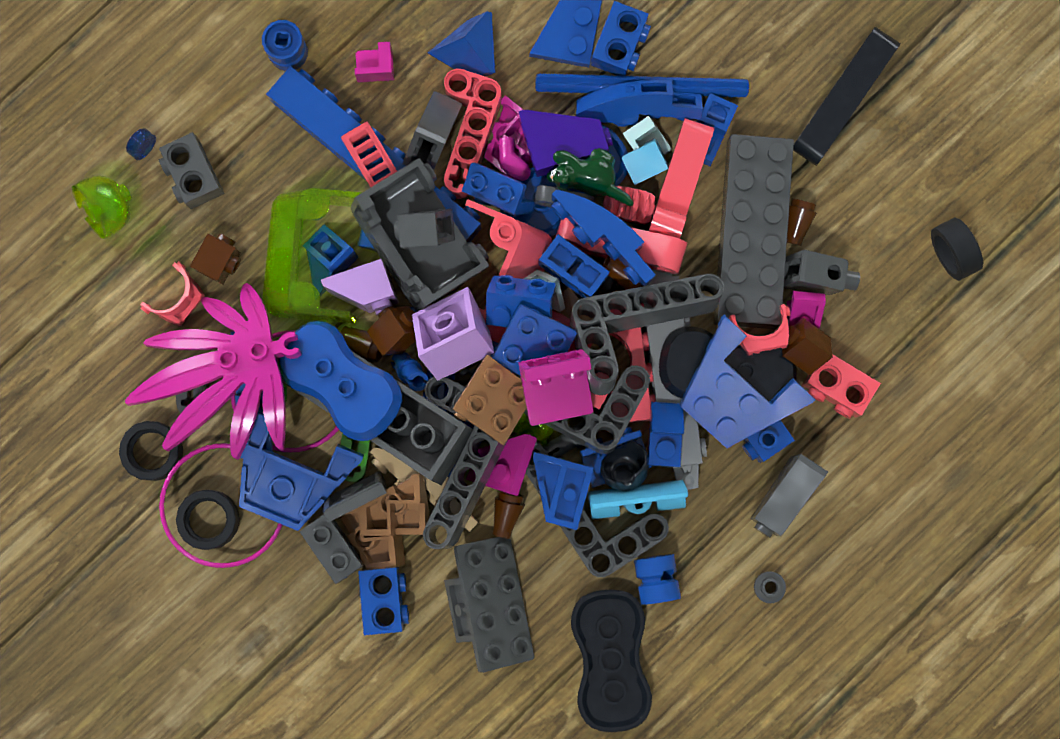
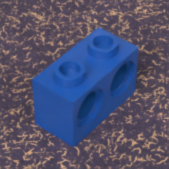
(614, 38)
(573, 267)
(373, 601)

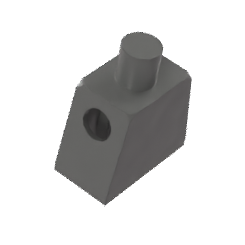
(818, 273)

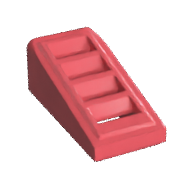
(356, 135)

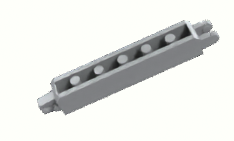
(692, 447)

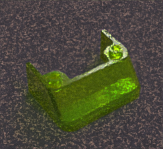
(281, 290)

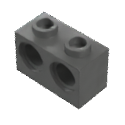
(196, 168)
(425, 228)
(332, 548)

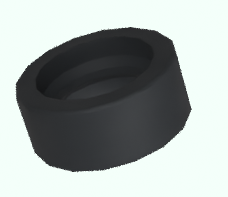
(957, 249)
(127, 457)
(184, 512)

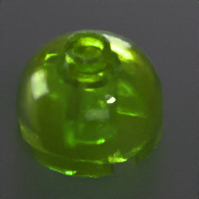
(104, 204)

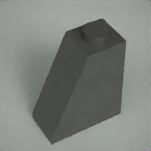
(433, 130)
(788, 495)

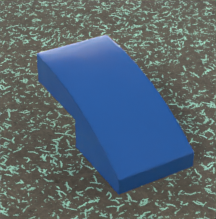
(717, 114)

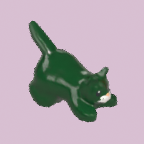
(592, 176)

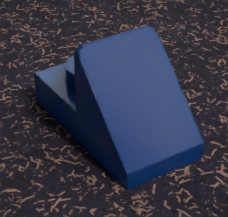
(665, 434)

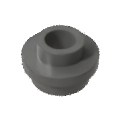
(759, 587)

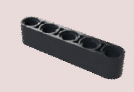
(845, 96)

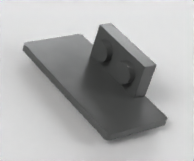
(489, 604)

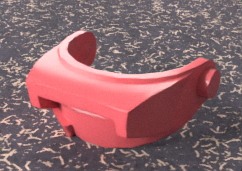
(189, 301)
(778, 339)

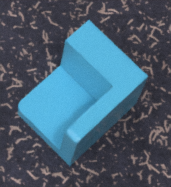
(645, 161)

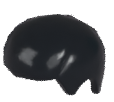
(625, 467)

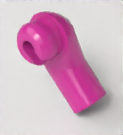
(510, 162)

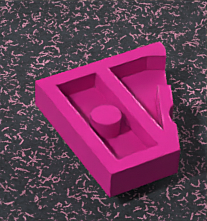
(511, 465)

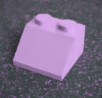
(364, 287)
(451, 334)

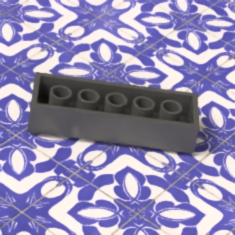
(754, 229)
(420, 434)

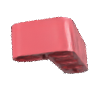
(475, 110)
(681, 178)
(658, 252)

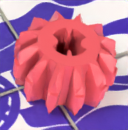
(639, 213)

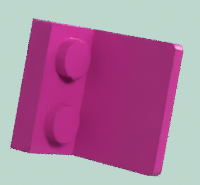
(556, 387)

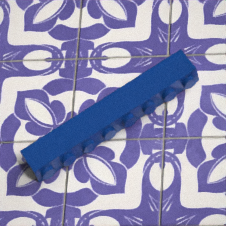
(328, 122)

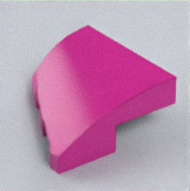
(507, 127)

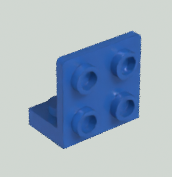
(531, 337)

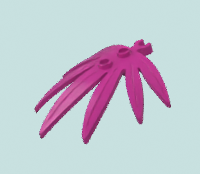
(241, 359)

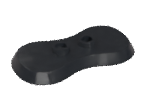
(687, 346)
(609, 635)

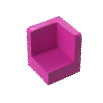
(375, 64)

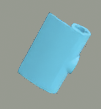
(666, 495)

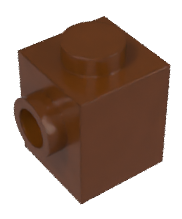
(217, 258)
(393, 330)
(807, 347)

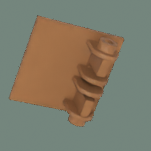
(492, 400)

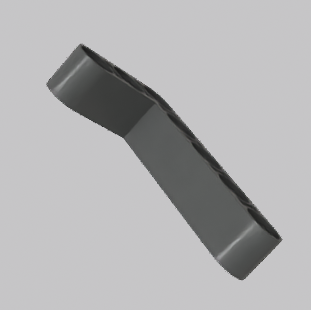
(635, 316)
(606, 420)
(456, 485)
(610, 547)

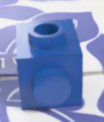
(767, 442)

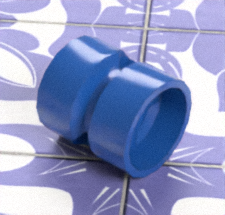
(284, 45)
(657, 579)

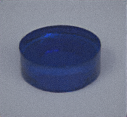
(140, 144)

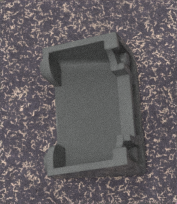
(425, 271)

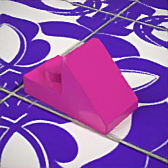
(807, 306)

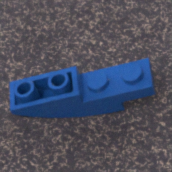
(626, 101)
(595, 224)

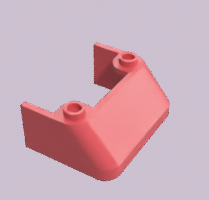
(524, 248)

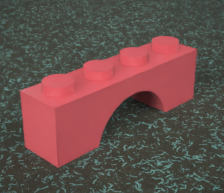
(635, 344)

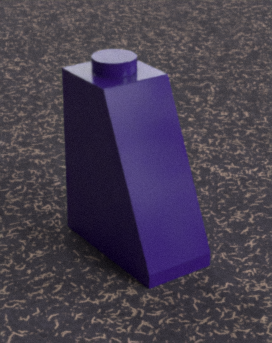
(553, 132)

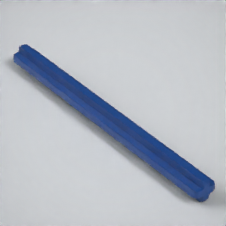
(589, 83)

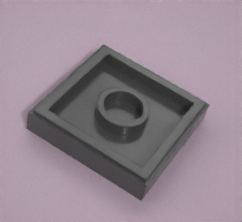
(354, 496)

